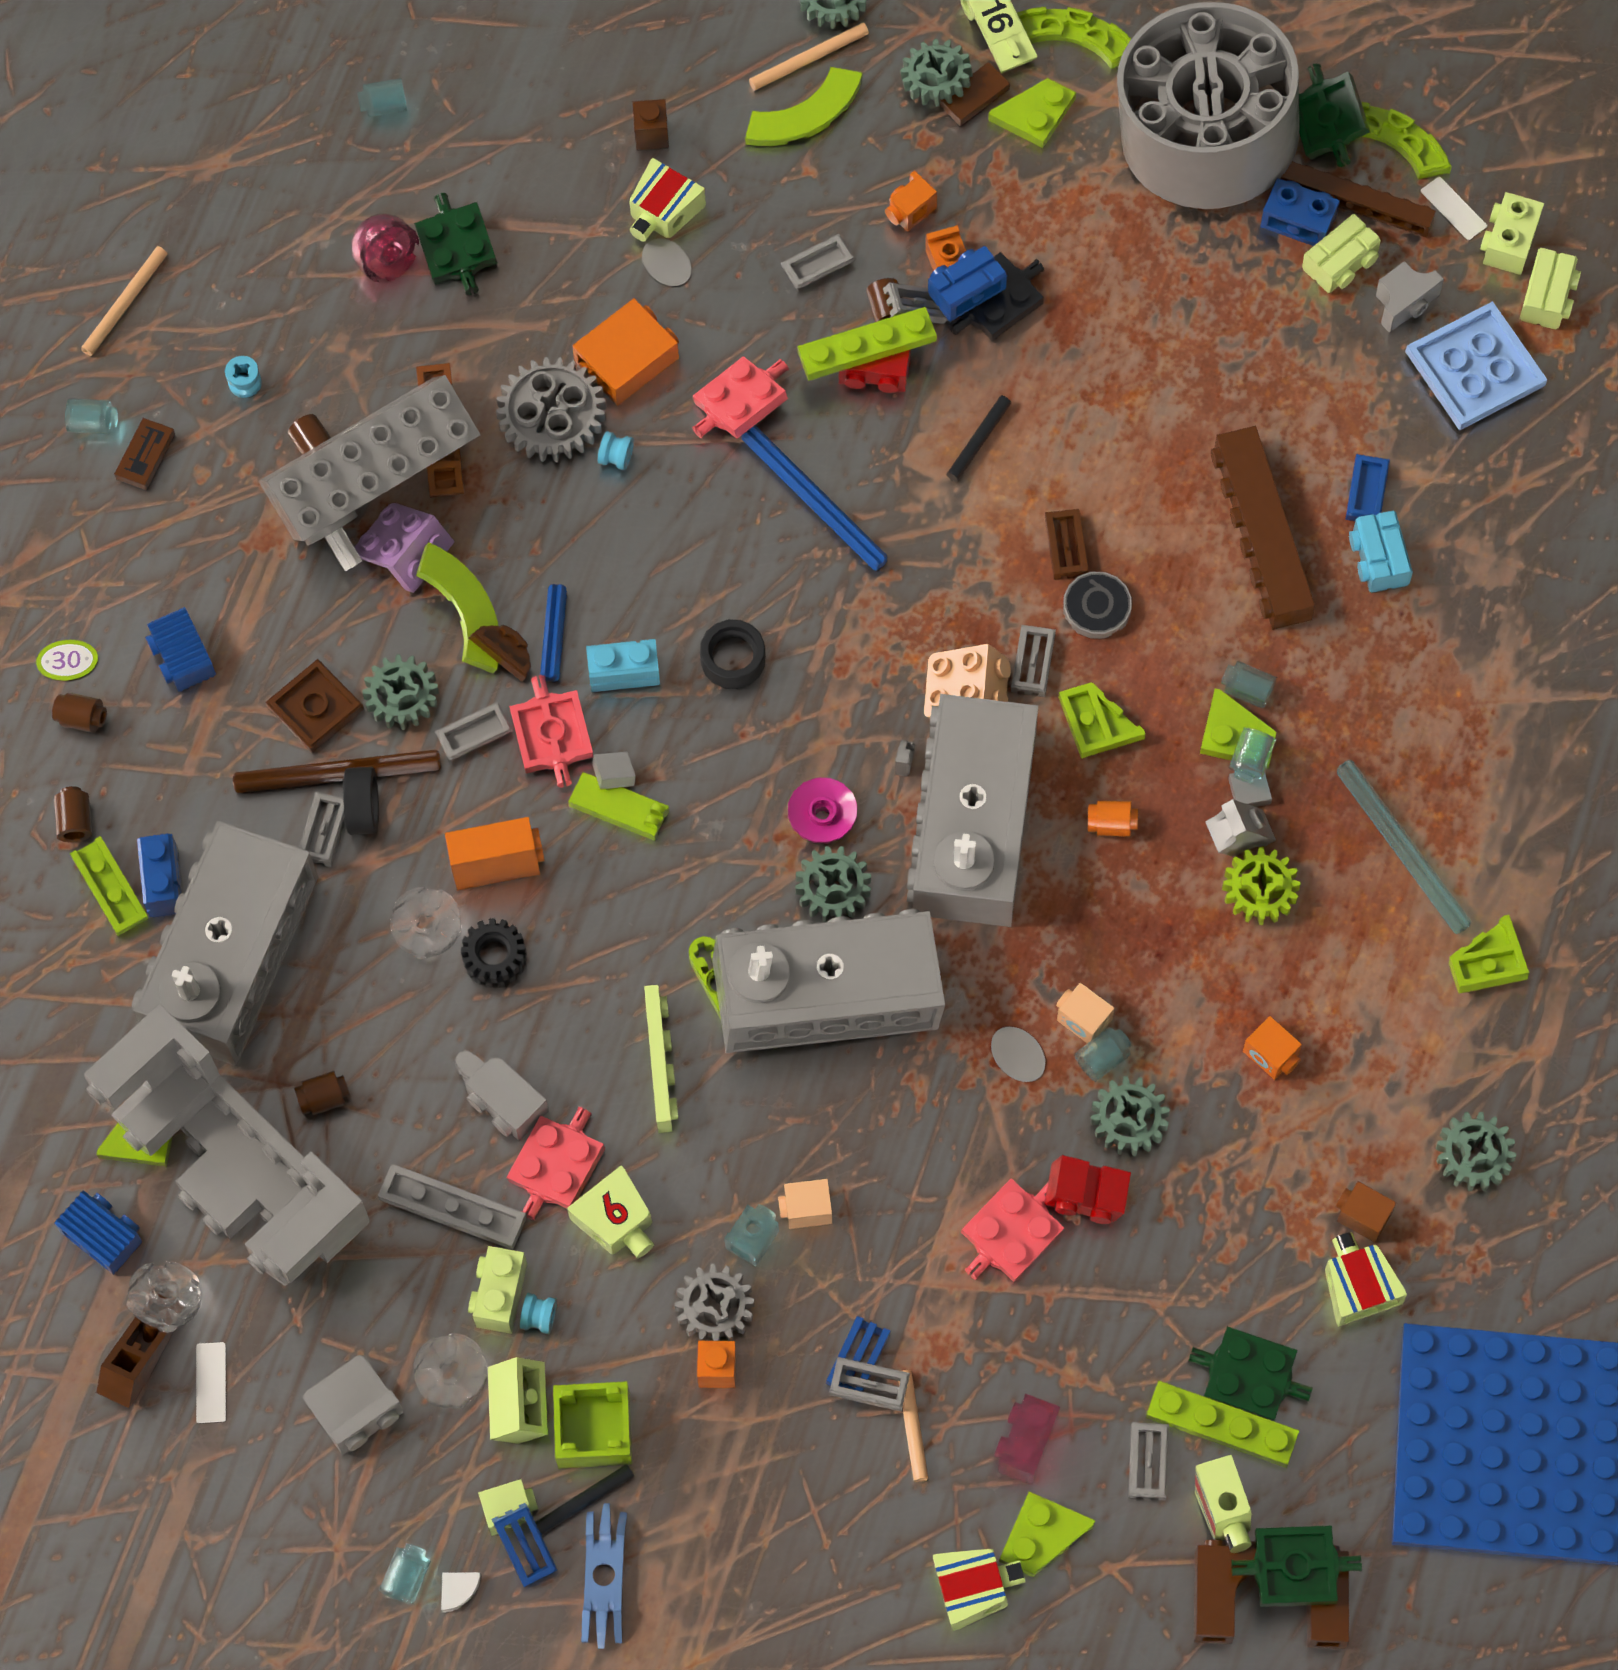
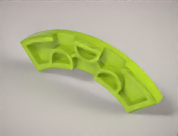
(1076, 27)
(808, 117)
(1408, 139)
(468, 596)

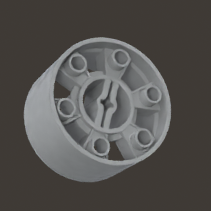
(1220, 54)

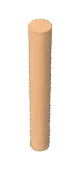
(913, 1433)

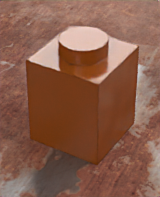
(1364, 1211)

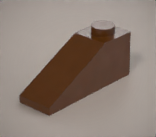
(131, 1362)

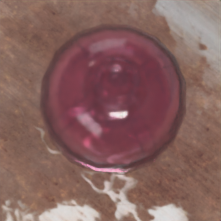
(384, 247)

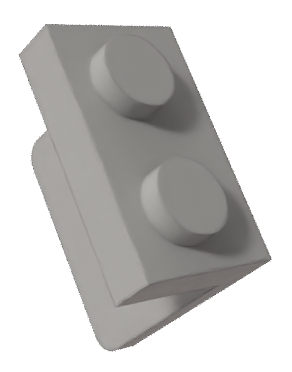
(353, 1404)

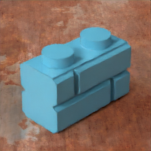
(1381, 551)
(623, 665)

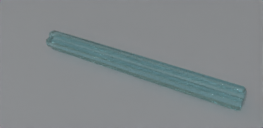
(1403, 847)

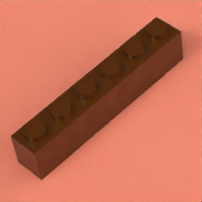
(1263, 528)

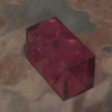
(1028, 1440)

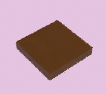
(314, 705)

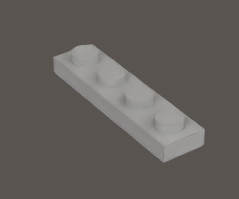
(452, 1206)

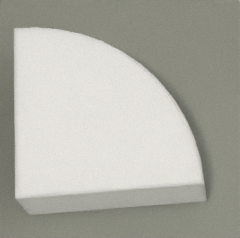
(458, 1589)

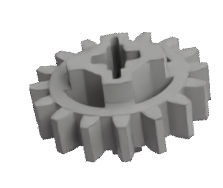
(727, 1297)

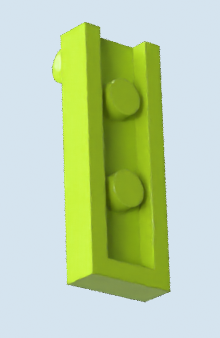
(619, 807)
(109, 886)

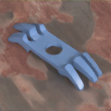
(608, 1597)

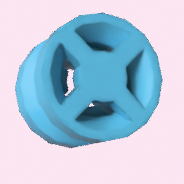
(243, 385)
(615, 450)
(538, 1313)

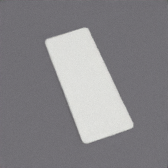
(1453, 208)
(210, 1382)

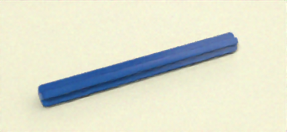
(815, 498)

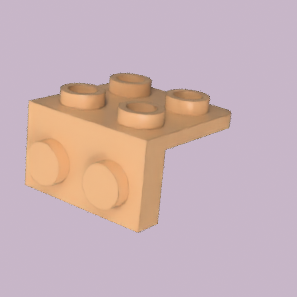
(968, 673)

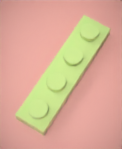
(662, 1073)

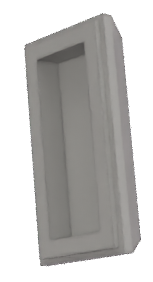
(818, 261)
(474, 731)

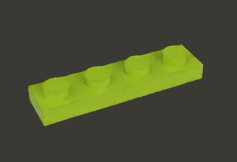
(867, 343)
(1222, 1424)

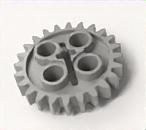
(578, 418)

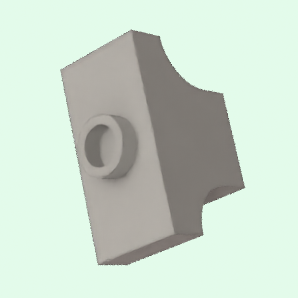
(1406, 294)
(1239, 828)

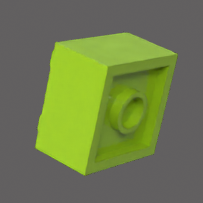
(592, 1425)

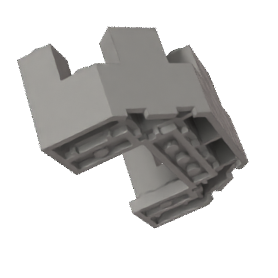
(244, 1157)

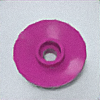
(818, 796)

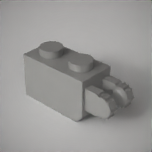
(501, 1093)

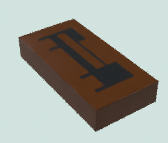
(144, 454)

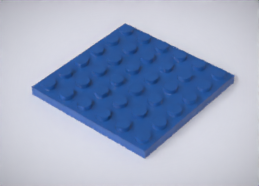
(1507, 1444)

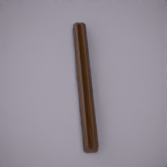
(334, 771)

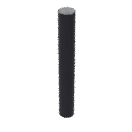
(978, 438)
(584, 1499)

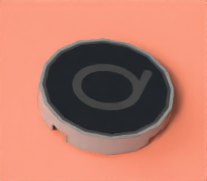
(1097, 604)

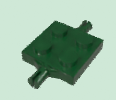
(1330, 115)
(456, 243)
(1250, 1373)
(1296, 1566)

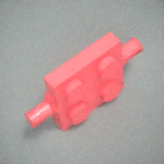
(740, 397)
(551, 731)
(556, 1162)
(1011, 1231)

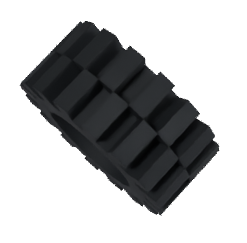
(493, 933)

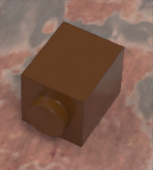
(650, 124)

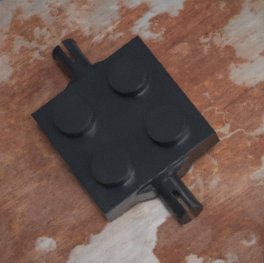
(1006, 307)

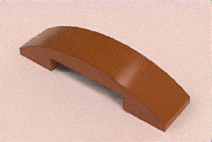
(445, 475)

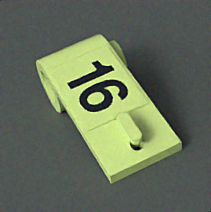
(1001, 31)

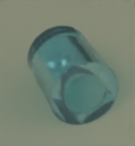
(382, 97)
(90, 416)
(1248, 683)
(1251, 755)
(1103, 1053)
(405, 1574)

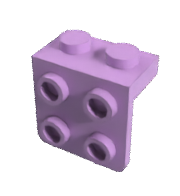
(399, 541)

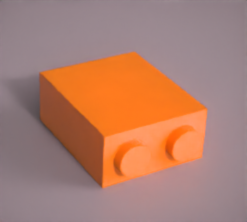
(626, 351)
(494, 853)

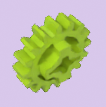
(1248, 886)

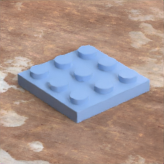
(1476, 365)

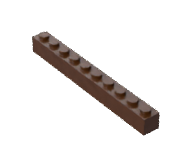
(1364, 199)

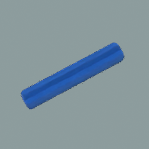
(553, 632)

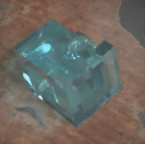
(748, 1245)

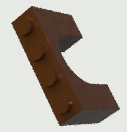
(1216, 1600)

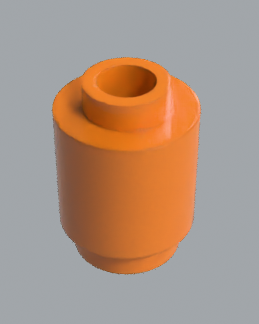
(1112, 818)

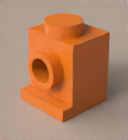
(911, 202)
(944, 247)

